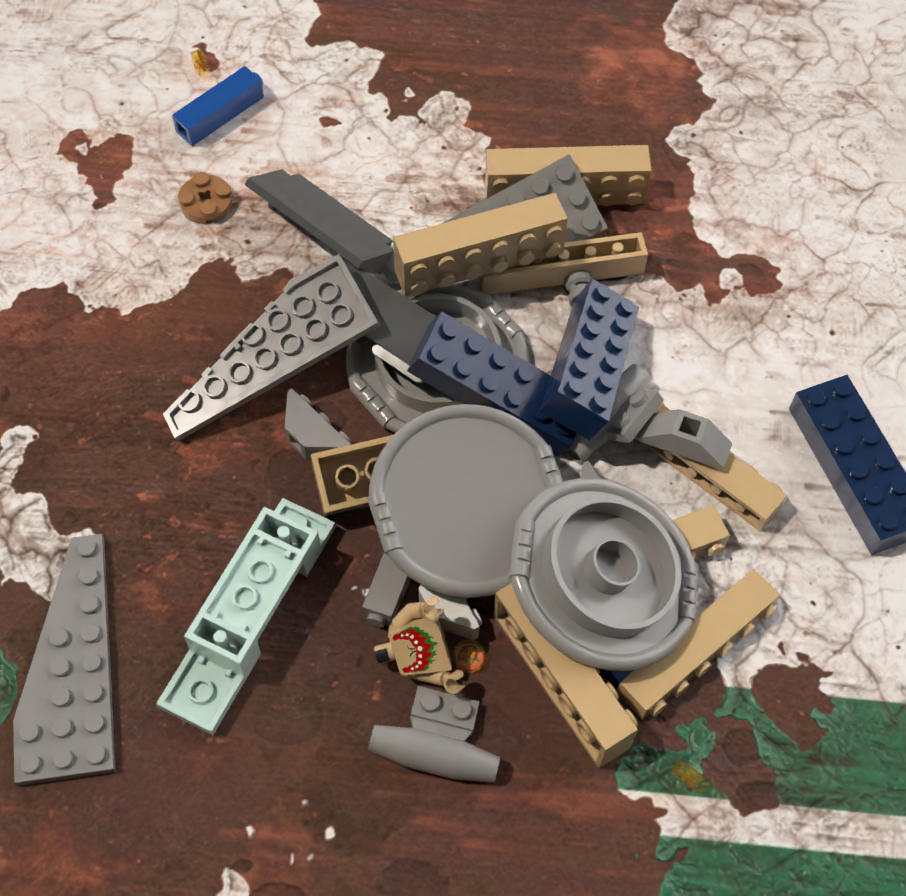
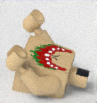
(420, 646)

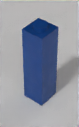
(218, 105)

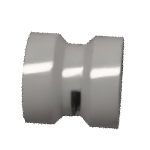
(575, 284)

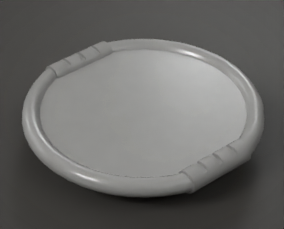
(398, 399)
(452, 495)
(603, 574)

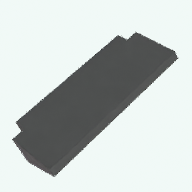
(325, 218)
(399, 319)

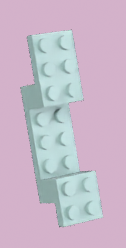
(237, 611)

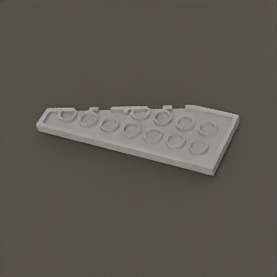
(559, 178)
(301, 327)
(66, 703)

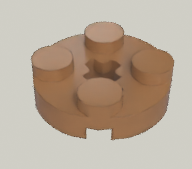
(205, 185)

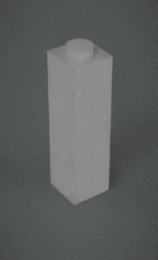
(385, 593)

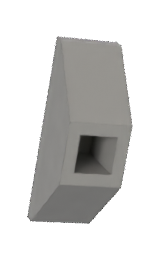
(308, 430)
(687, 436)

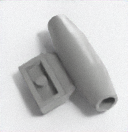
(629, 414)
(437, 739)

